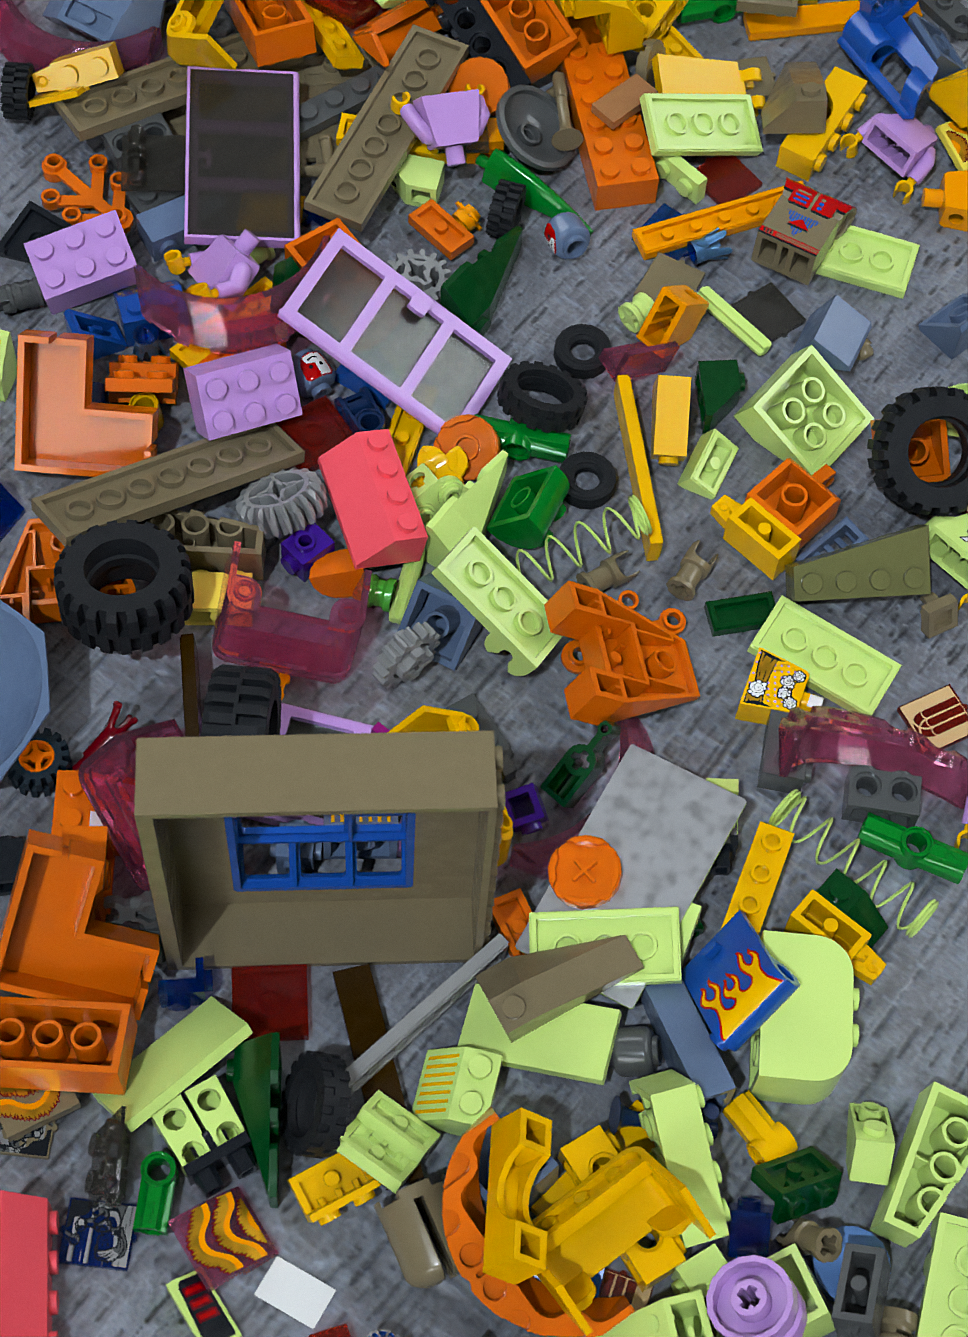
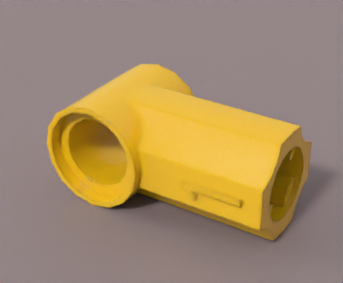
(763, 1136)

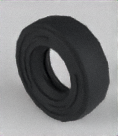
(580, 334)
(601, 468)

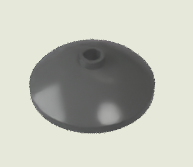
(527, 123)

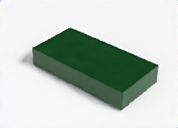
(739, 613)

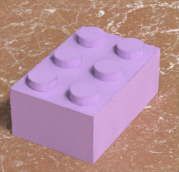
(82, 262)
(243, 391)

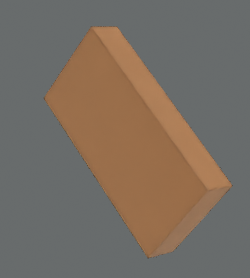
(622, 101)

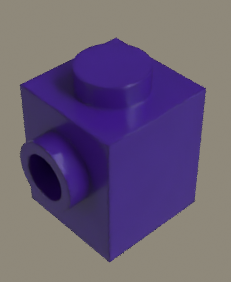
(305, 548)
(526, 809)

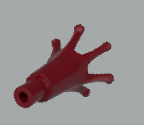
(108, 732)

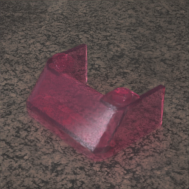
(285, 639)

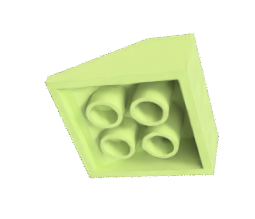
(804, 412)

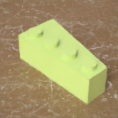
(682, 1145)

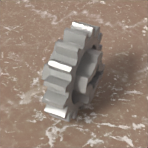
(422, 271)
(406, 655)

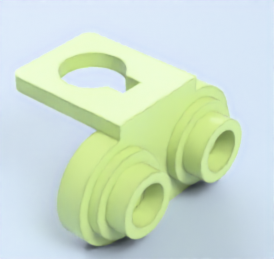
(434, 491)

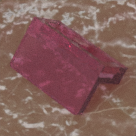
(638, 359)

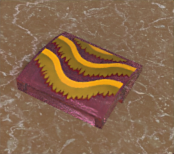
(222, 1238)

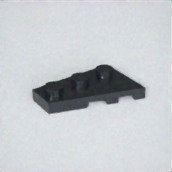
(28, 226)

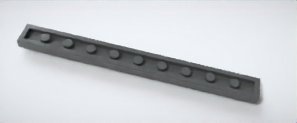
(315, 116)

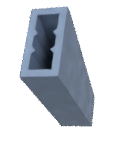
(687, 1041)

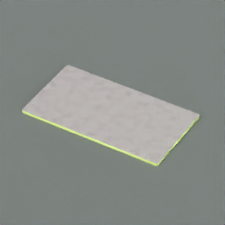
(666, 835)

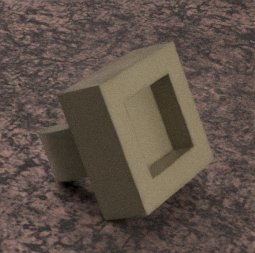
(938, 614)

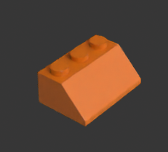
(533, 33)

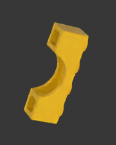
(807, 152)
(517, 1152)

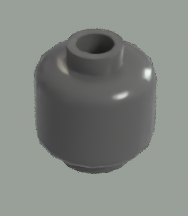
(636, 1052)

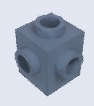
(308, 851)

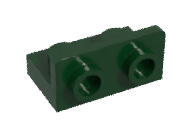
(798, 1183)

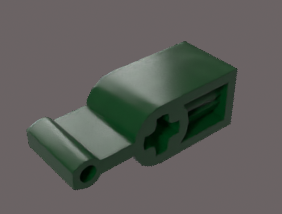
(569, 779)

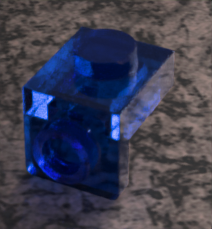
(184, 993)

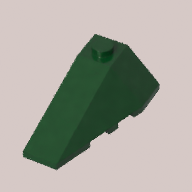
(477, 287)
(257, 1086)

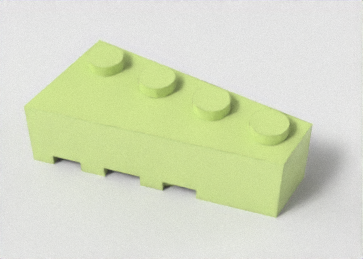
(926, 1165)

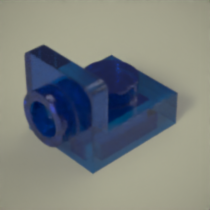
(748, 1228)

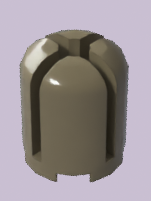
(409, 1235)

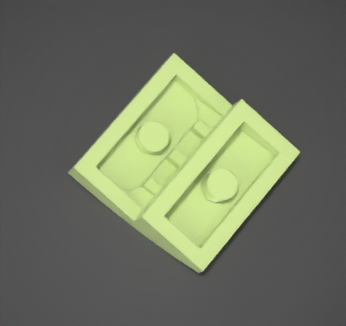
(387, 1141)

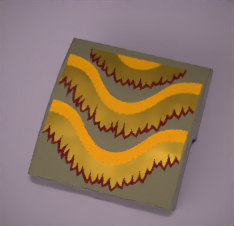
(30, 1109)

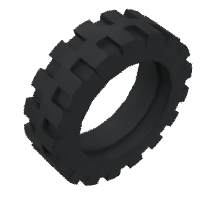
(537, 413)
(320, 1132)

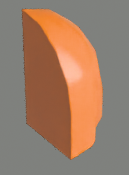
(335, 574)

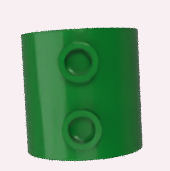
(530, 508)

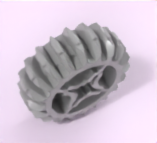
(282, 502)

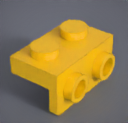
(330, 1186)

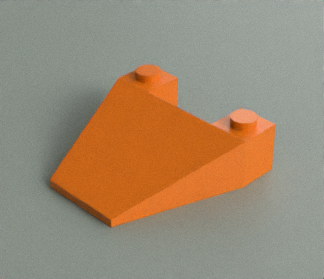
(30, 576)
(626, 657)

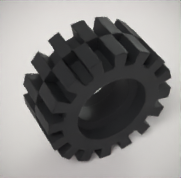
(17, 90)
(505, 208)

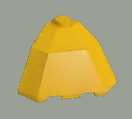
(617, 21)

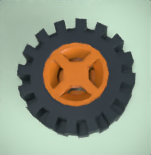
(42, 748)

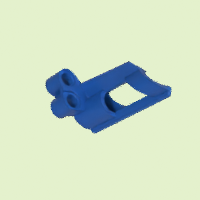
(880, 31)

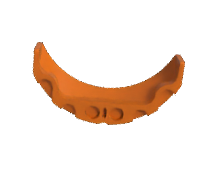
(388, 30)
(464, 1223)

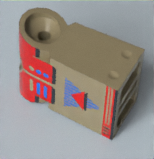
(801, 231)

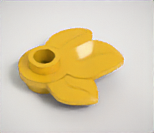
(441, 465)

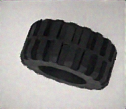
(891, 451)
(132, 619)
(242, 702)

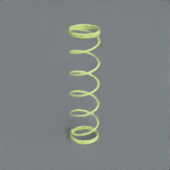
(639, 517)
(794, 799)

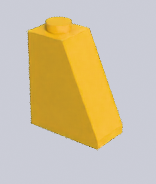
(670, 419)

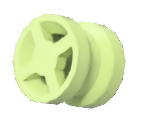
(635, 312)

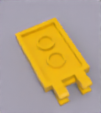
(704, 76)

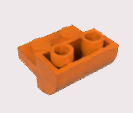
(133, 376)

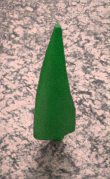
(538, 193)

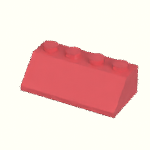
(373, 500)
(27, 1266)

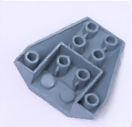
(106, 18)

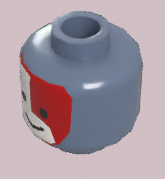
(567, 235)
(313, 373)

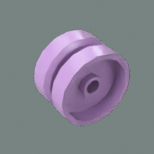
(755, 1300)

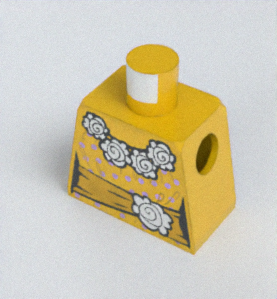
(775, 686)

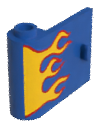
(737, 983)

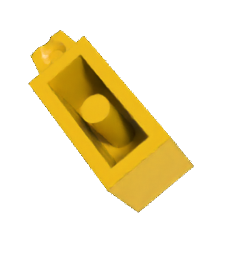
(80, 69)
(756, 534)
(821, 918)

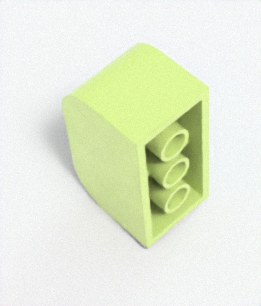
(812, 1034)

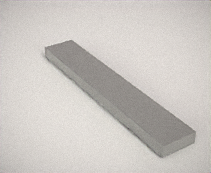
(425, 1013)

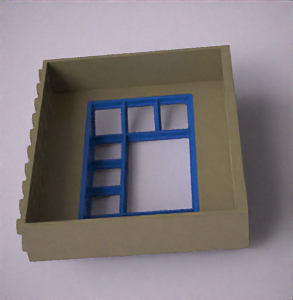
(426, 913)

